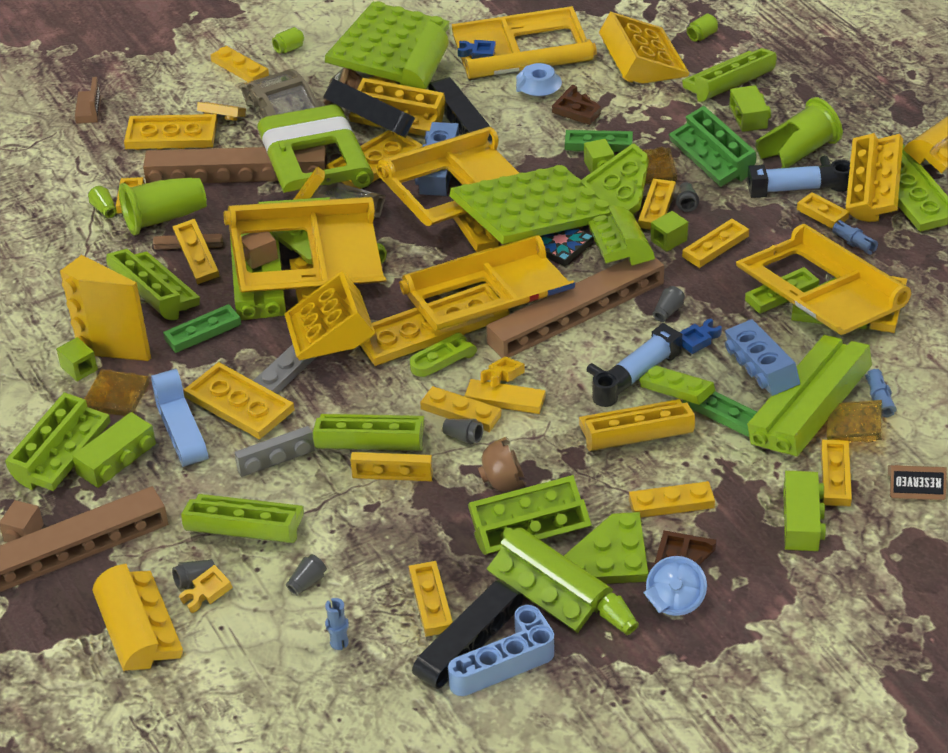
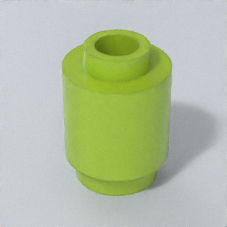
(702, 27)
(288, 40)

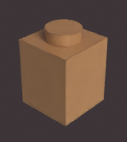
(259, 249)
(20, 521)

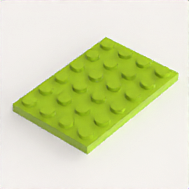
(381, 40)
(530, 203)

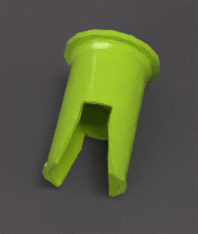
(802, 133)
(160, 201)

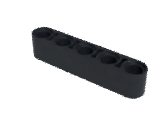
(369, 107)
(458, 107)
(468, 632)

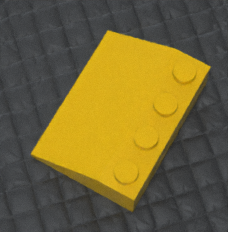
(641, 50)
(105, 310)
(329, 319)

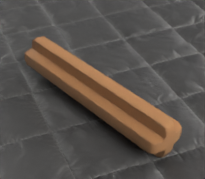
(171, 242)

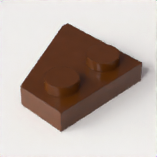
(576, 106)
(685, 545)

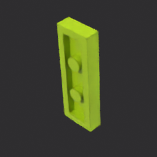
(764, 298)
(677, 384)

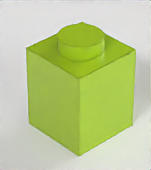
(597, 153)
(669, 231)
(77, 359)

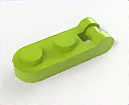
(441, 355)

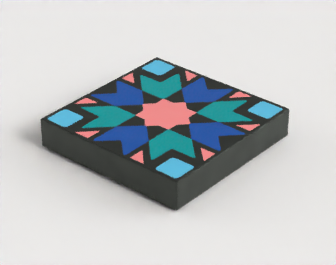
(566, 245)

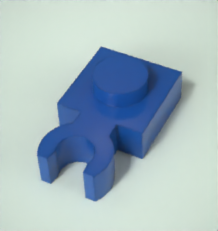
(479, 49)
(697, 337)

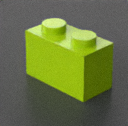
(749, 108)

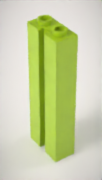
(260, 303)
(797, 414)

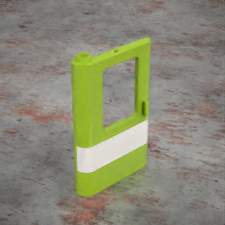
(308, 129)

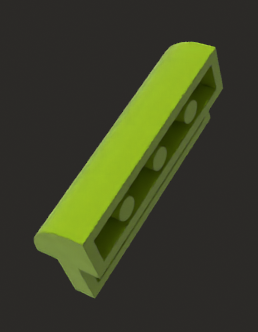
(425, 57)
(730, 73)
(620, 237)
(154, 282)
(369, 432)
(48, 448)
(539, 509)
(242, 518)
(548, 579)

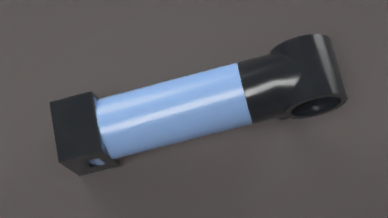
(798, 178)
(607, 385)

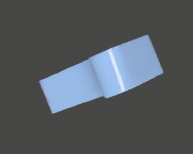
(178, 418)
(505, 658)

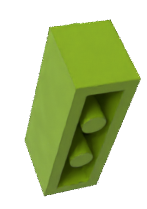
(114, 449)
(803, 511)

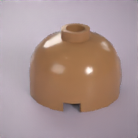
(501, 467)

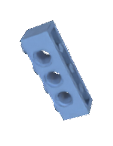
(437, 182)
(762, 357)

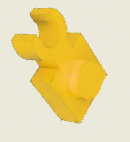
(502, 370)
(208, 586)

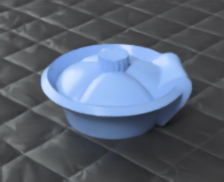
(538, 80)
(676, 586)

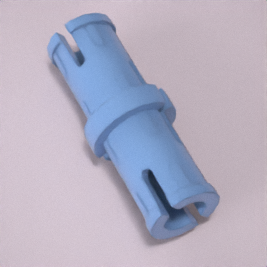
(855, 237)
(881, 391)
(337, 623)

